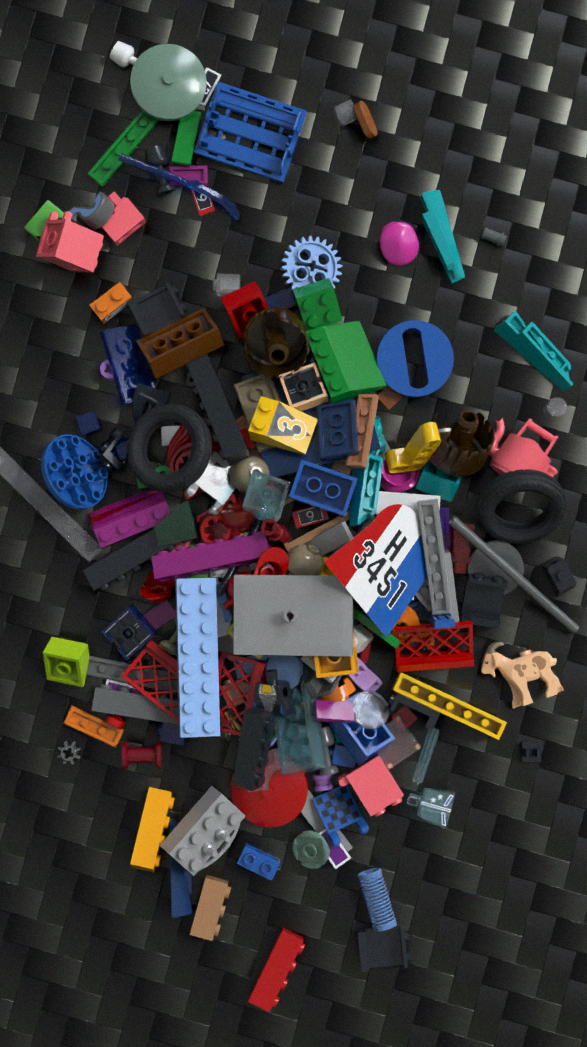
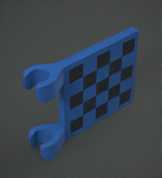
(338, 811)

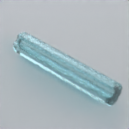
(425, 755)

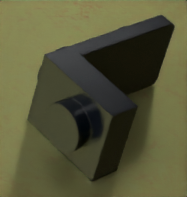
(108, 460)

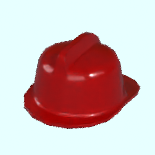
(272, 562)

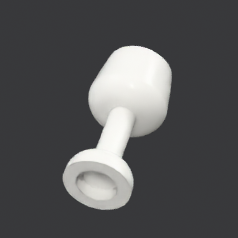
(123, 54)

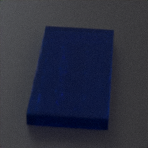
(126, 360)

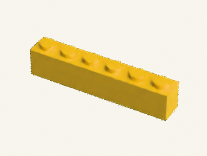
(449, 705)

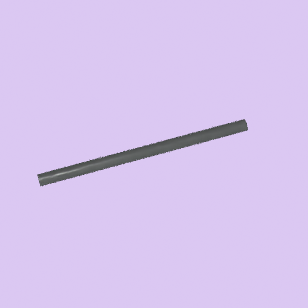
(513, 574)

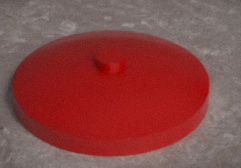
(273, 806)

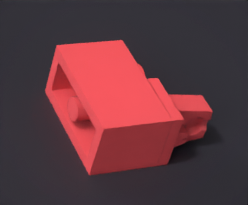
(124, 220)

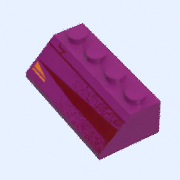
(129, 517)

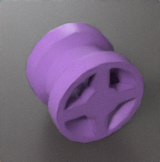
(108, 374)
(322, 782)

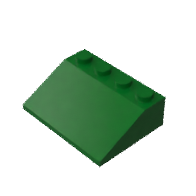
(344, 360)

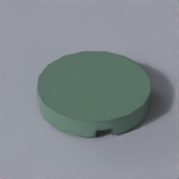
(311, 849)

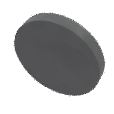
(482, 564)

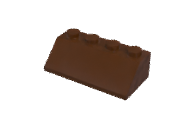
(180, 343)

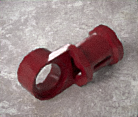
(275, 532)

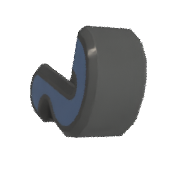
(96, 216)

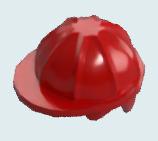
(156, 591)

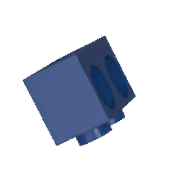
(258, 861)

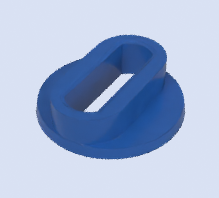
(436, 354)

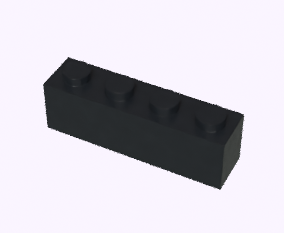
(253, 748)

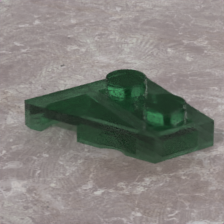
(176, 526)

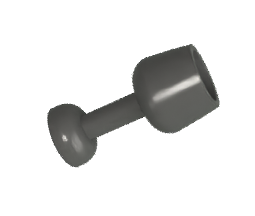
(328, 739)

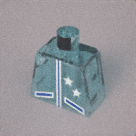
(433, 805)

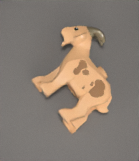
(522, 670)

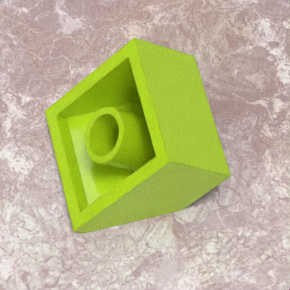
(66, 661)

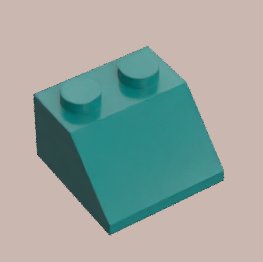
(438, 482)

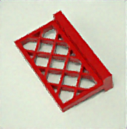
(434, 658)
(166, 661)
(257, 675)

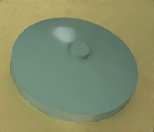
(168, 82)

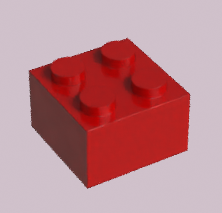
(243, 305)

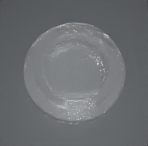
(557, 406)

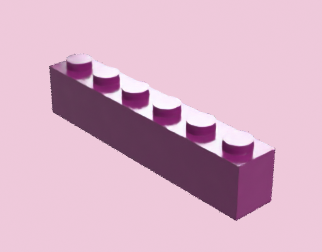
(209, 557)

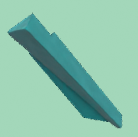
(441, 234)
(536, 349)
(366, 492)

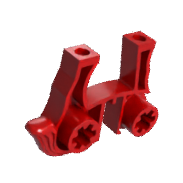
(177, 456)

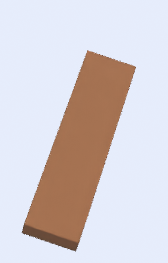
(366, 414)

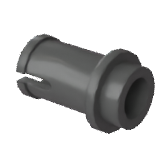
(494, 237)

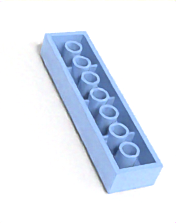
(197, 657)

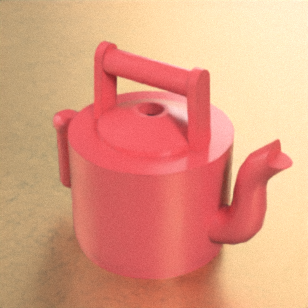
(521, 452)

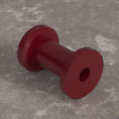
(142, 755)

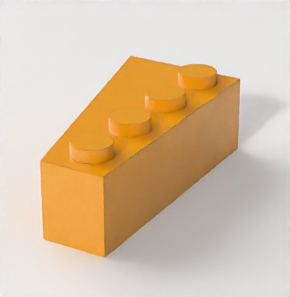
(151, 829)

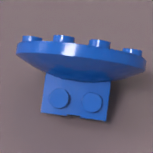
(73, 472)

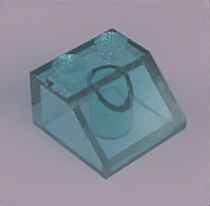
(265, 496)

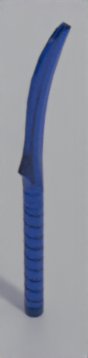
(192, 184)

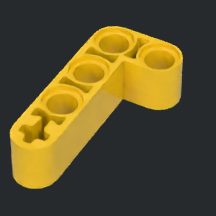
(416, 452)

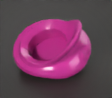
(399, 243)
(398, 481)

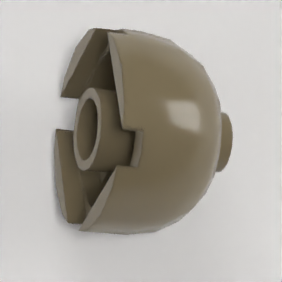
(242, 471)
(305, 560)

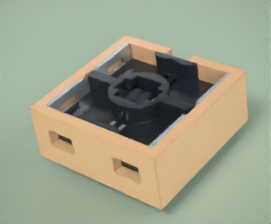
(304, 388)

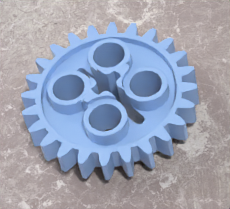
(314, 250)

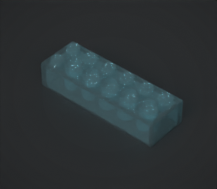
(299, 734)

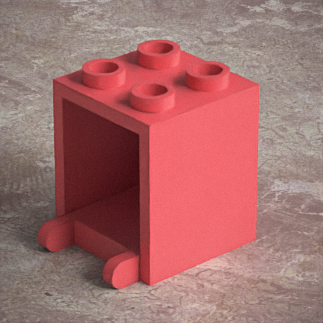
(69, 244)
(373, 785)

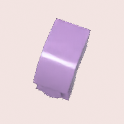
(365, 678)

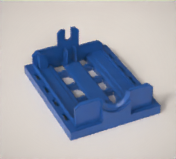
(257, 108)

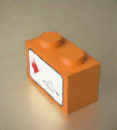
(111, 302)

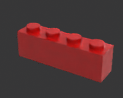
(276, 969)

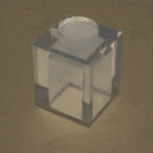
(226, 283)

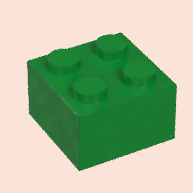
(317, 304)

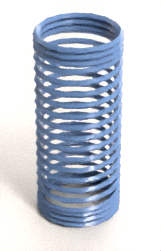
(372, 875)

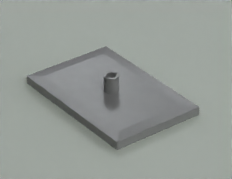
(320, 620)

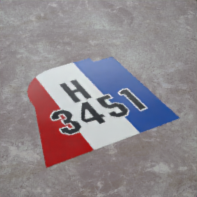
(383, 565)

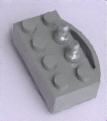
(204, 832)

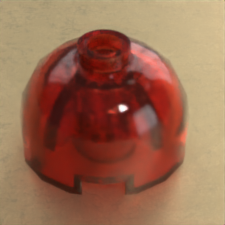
(235, 516)

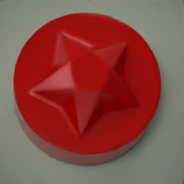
(115, 721)

